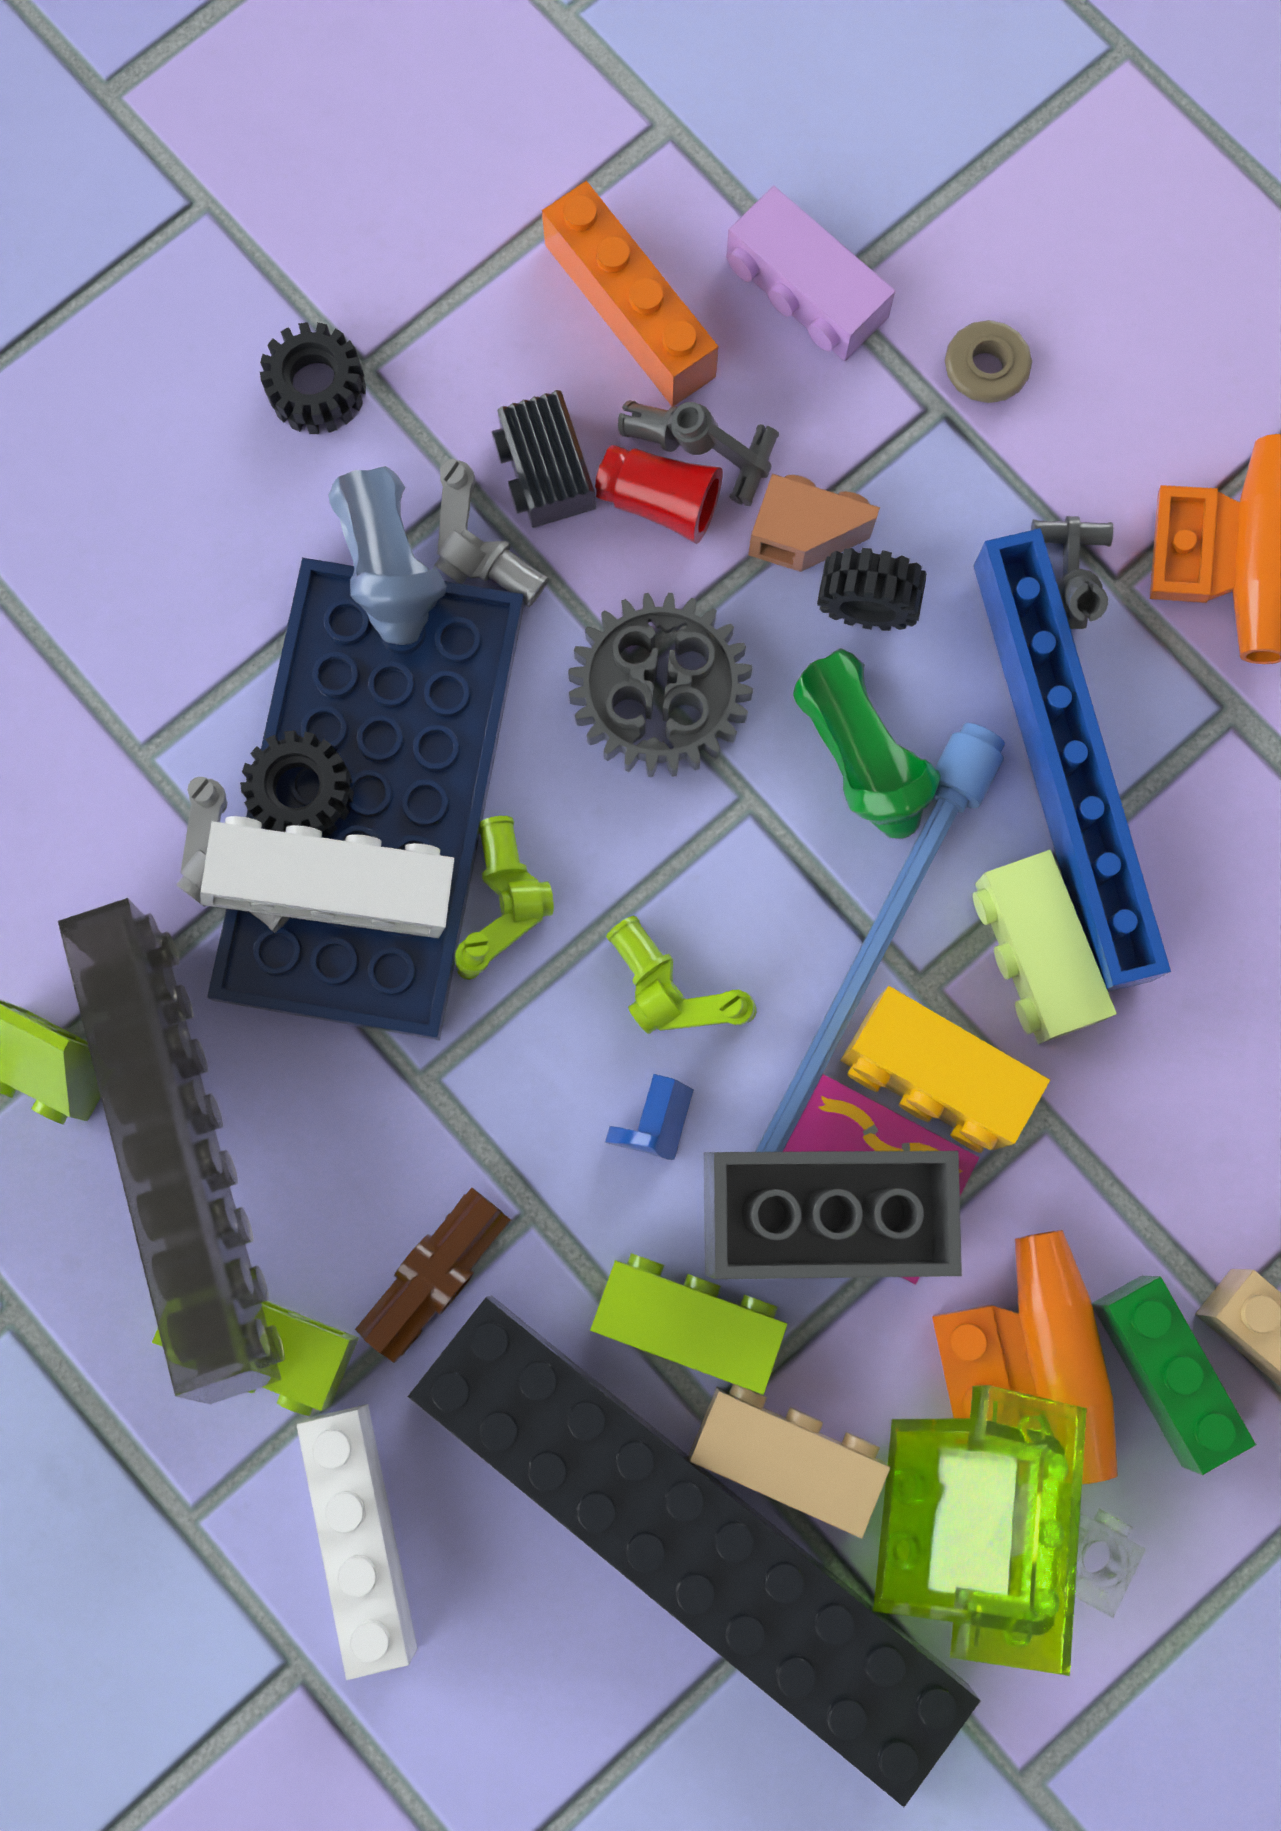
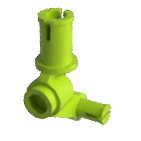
(521, 899)
(658, 999)

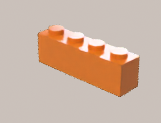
(630, 293)

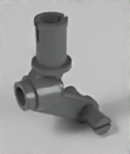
(698, 433)
(1079, 588)

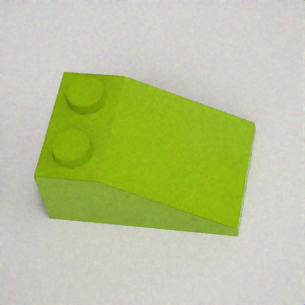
(46, 1065)

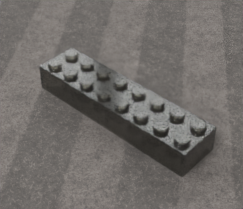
(170, 1155)

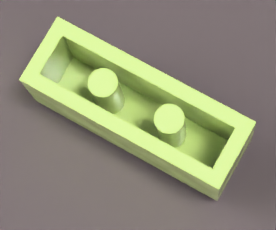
(1042, 947)

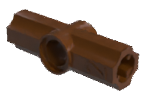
(432, 1275)

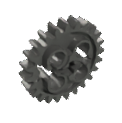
(710, 689)

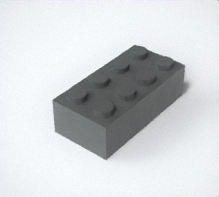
(832, 1214)

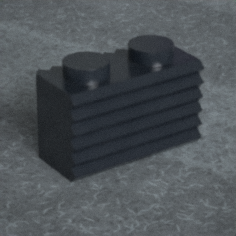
(545, 459)

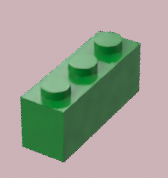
(1173, 1374)

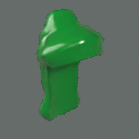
(878, 775)

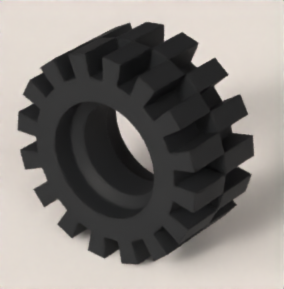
(308, 349)
(872, 589)
(291, 753)

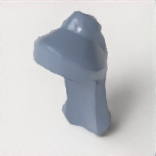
(387, 576)

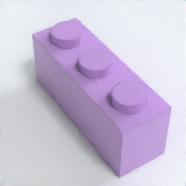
(808, 274)

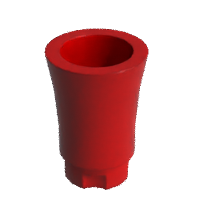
(660, 489)

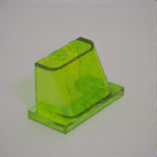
(987, 1527)

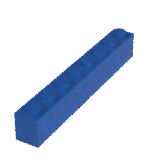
(1069, 759)

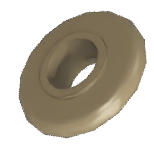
(993, 339)

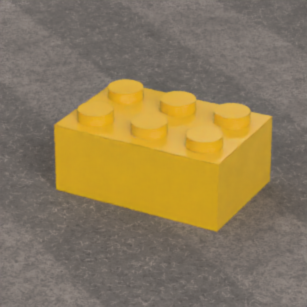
(943, 1072)

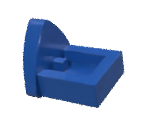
(660, 1121)

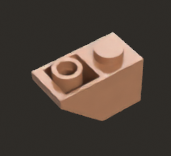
(806, 524)

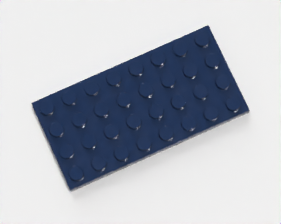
(421, 753)

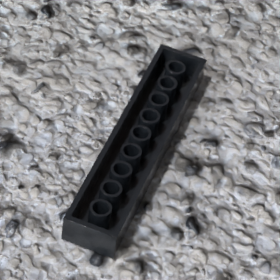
(697, 1549)

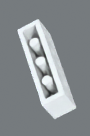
(326, 878)
(357, 1542)

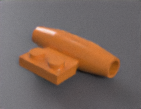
(1225, 546)
(1041, 1351)

